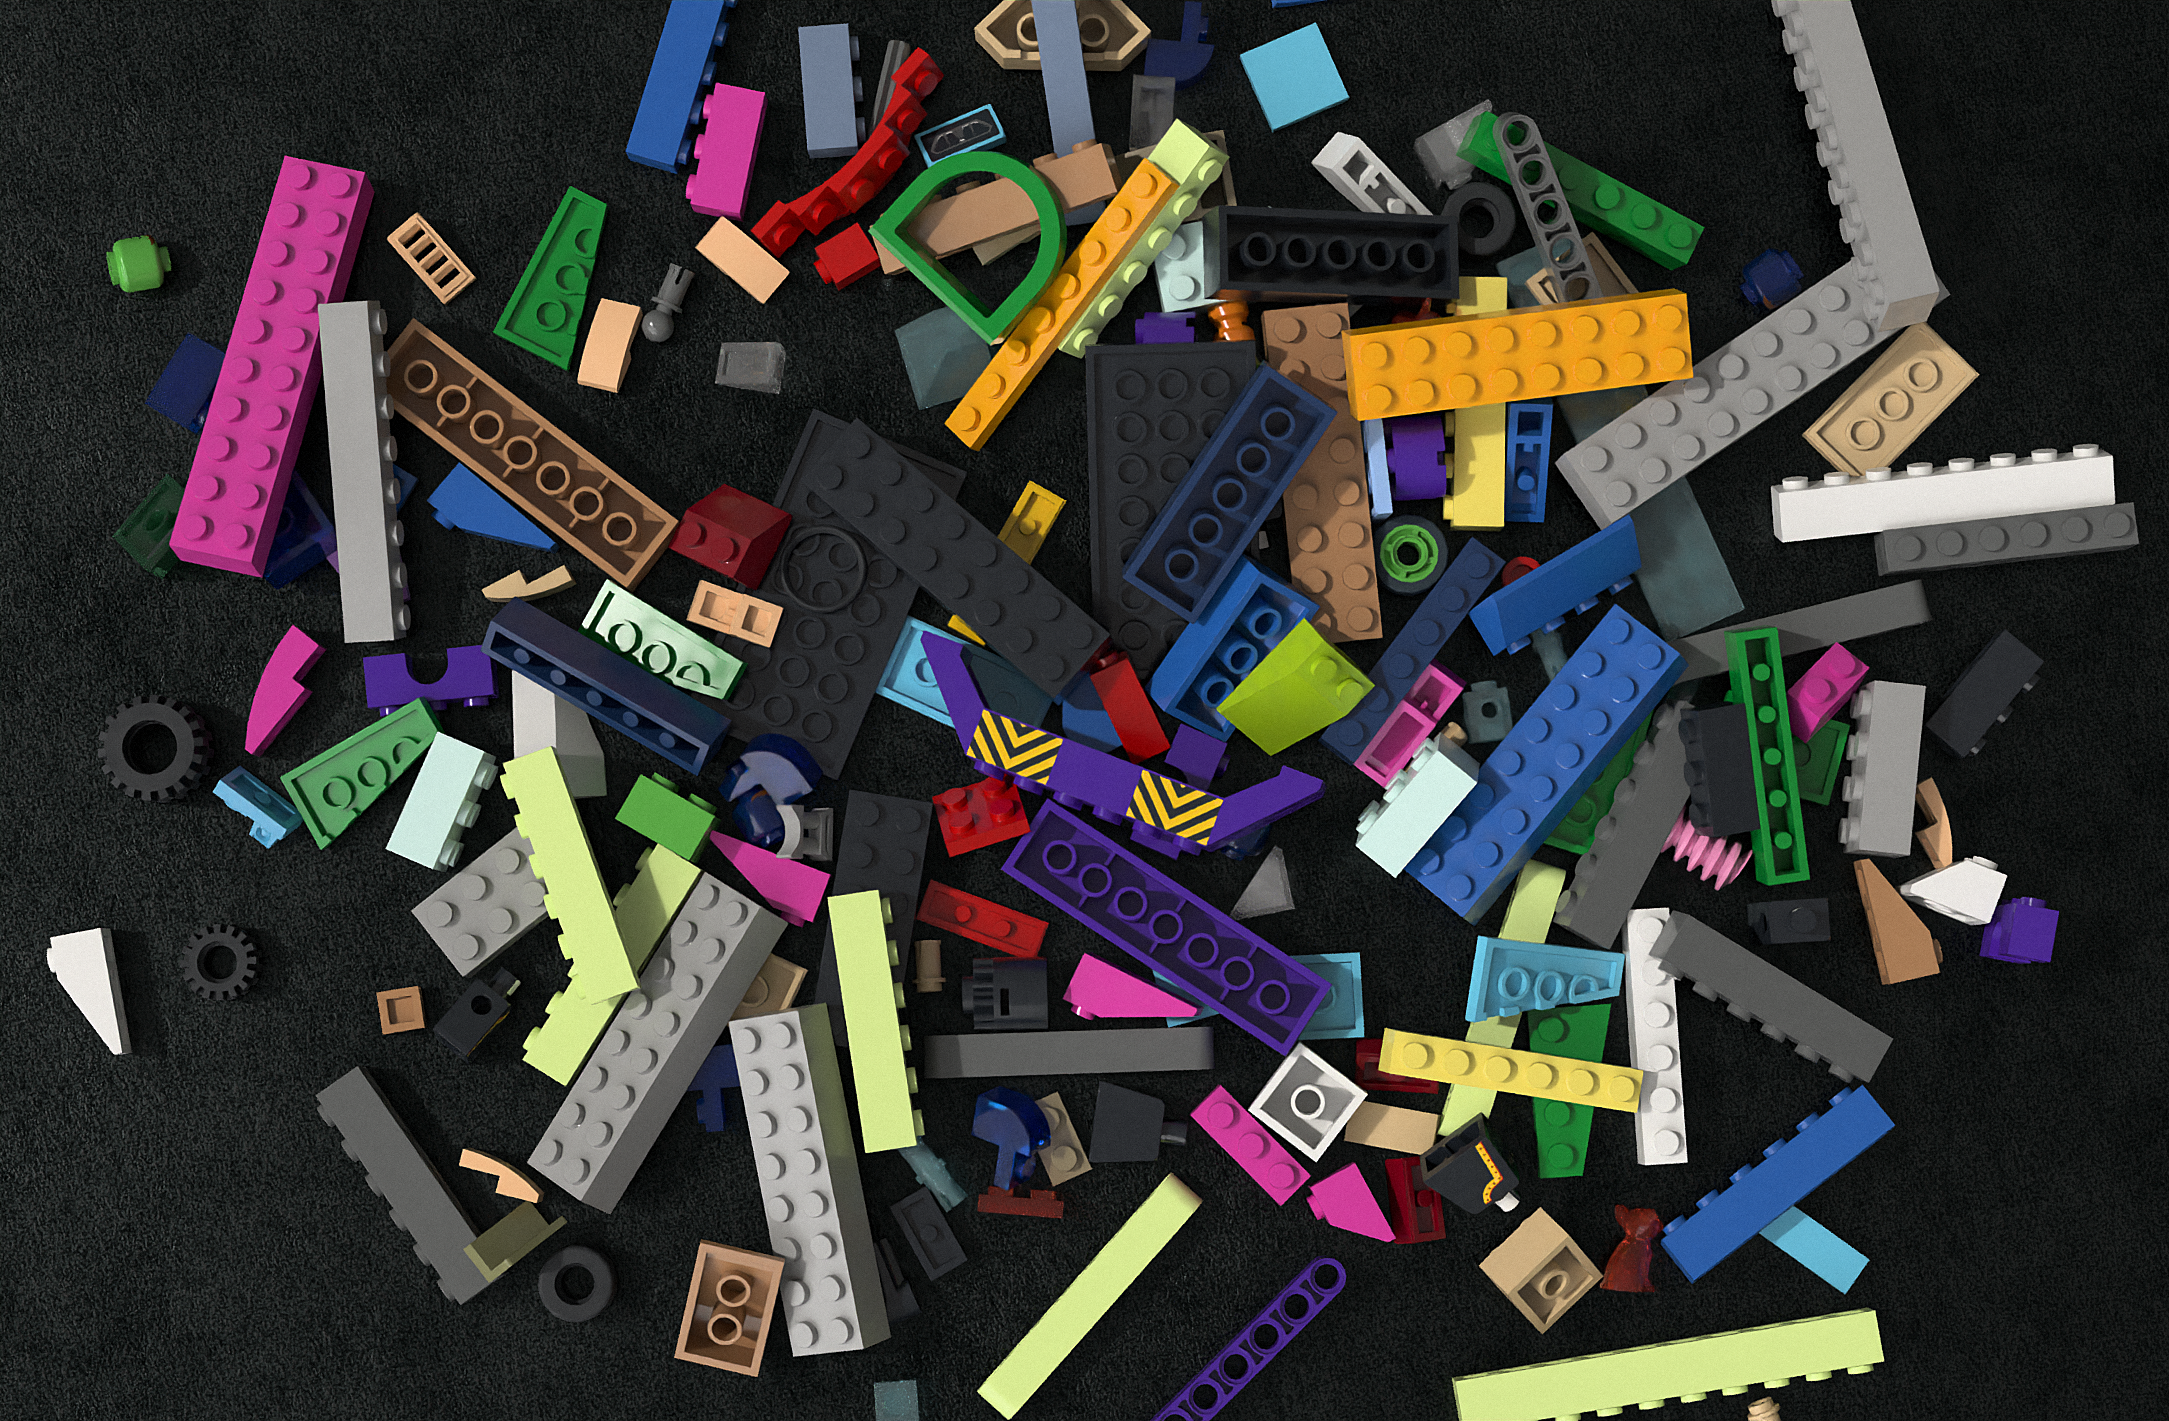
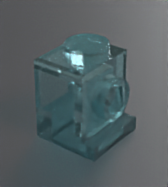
(1479, 727)

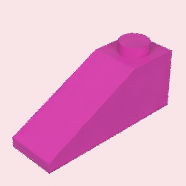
(782, 882)
(1113, 991)

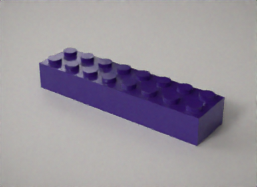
(1167, 927)

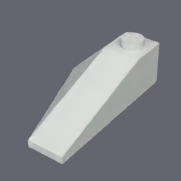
(548, 720)

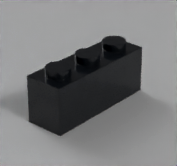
(1982, 696)
(1719, 769)

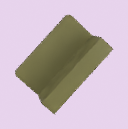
(510, 1240)

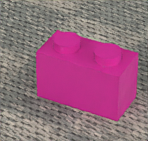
(1823, 691)

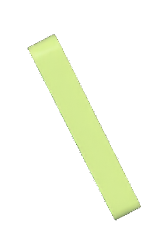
(1525, 920)
(1089, 1296)

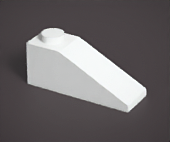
(1365, 178)
(90, 976)

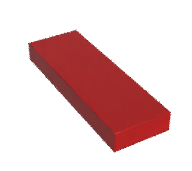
(982, 920)

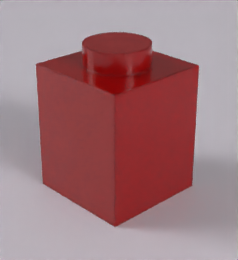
(846, 257)

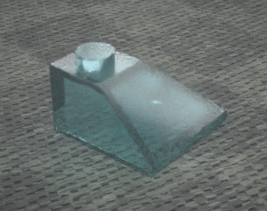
(941, 356)

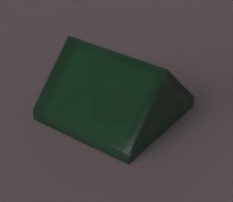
(150, 528)

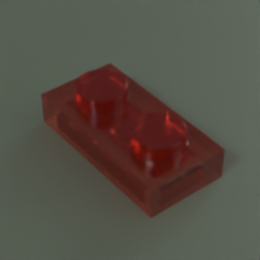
(1040, 1203)

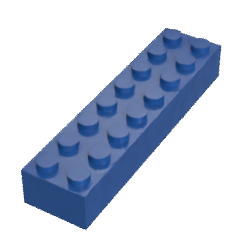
(1547, 763)

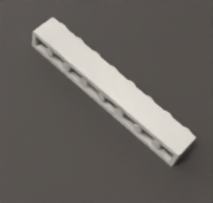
(1942, 494)

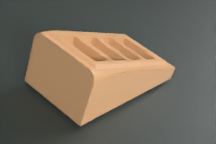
(409, 230)

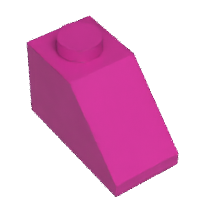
(1349, 1203)

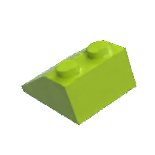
(1296, 690)

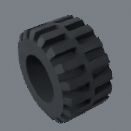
(121, 743)

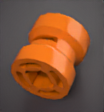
(1230, 321)

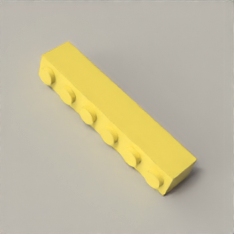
(1476, 432)
(1510, 1070)

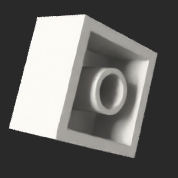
(1307, 1101)

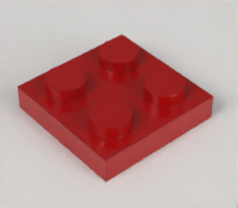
(980, 814)

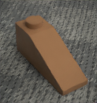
(1897, 934)

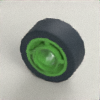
(1431, 548)

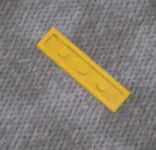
(1024, 532)

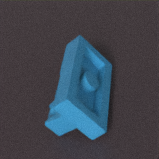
(271, 813)

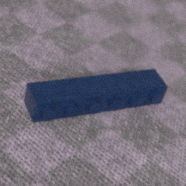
(1414, 649)
(605, 685)

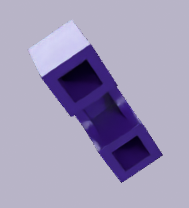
(468, 679)
(1198, 760)
(2020, 931)

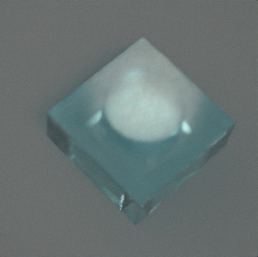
(896, 1400)

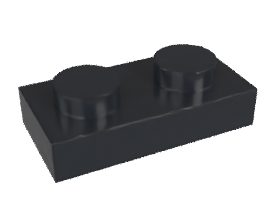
(929, 1233)

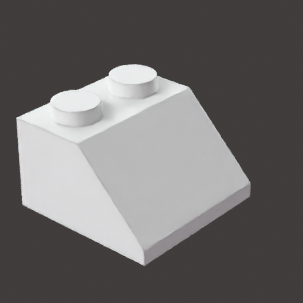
(1961, 890)

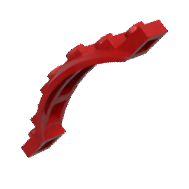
(866, 172)

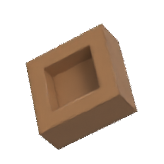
(401, 1010)

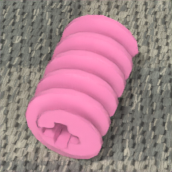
(1706, 851)

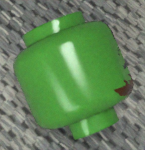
(138, 263)

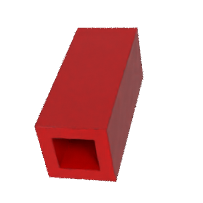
(1129, 706)

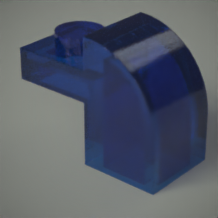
(1186, 59)
(776, 763)
(715, 1073)
(1018, 1129)

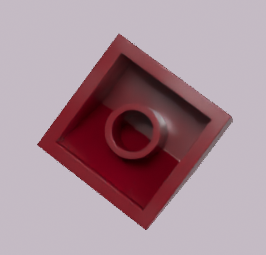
(731, 534)

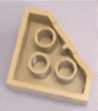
(1107, 30)

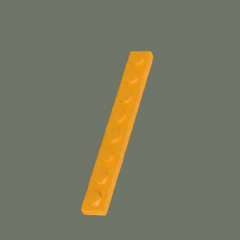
(1062, 304)

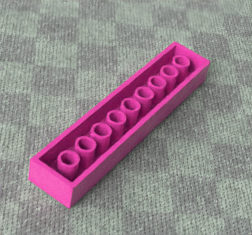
(271, 368)

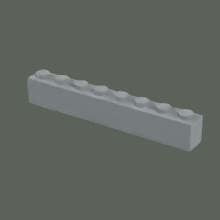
(363, 471)

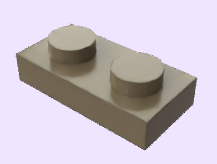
(1065, 1155)

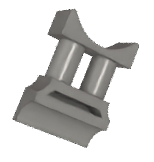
(820, 827)

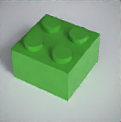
(669, 819)

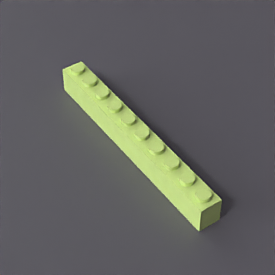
(1673, 1369)

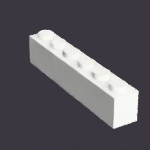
(1653, 1041)

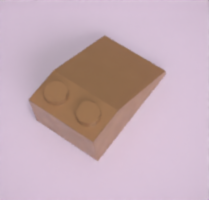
(729, 1308)

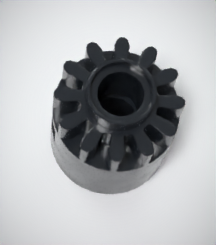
(1007, 993)

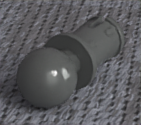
(658, 323)

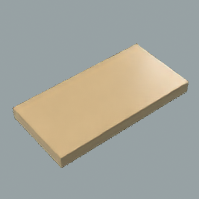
(1891, 402)

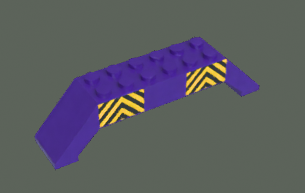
(1100, 780)

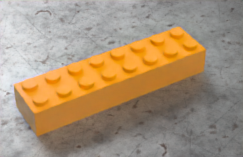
(1517, 354)

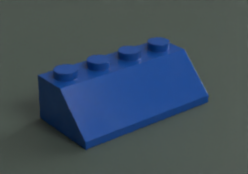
(1558, 587)
(1226, 643)

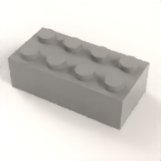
(1882, 769)
(486, 905)

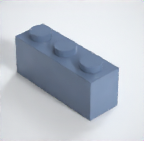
(831, 90)

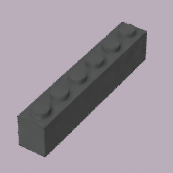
(2006, 539)
(1629, 835)
(1769, 996)
(407, 1179)

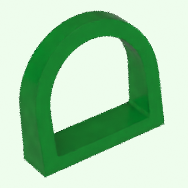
(893, 235)

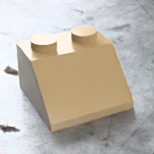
(1541, 1270)

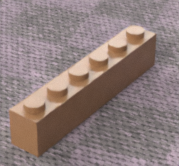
(1004, 207)

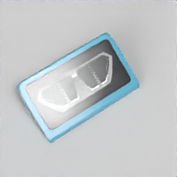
(967, 133)

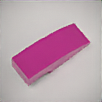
(280, 689)
(1410, 722)

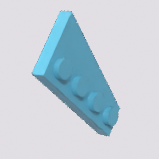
(1533, 975)

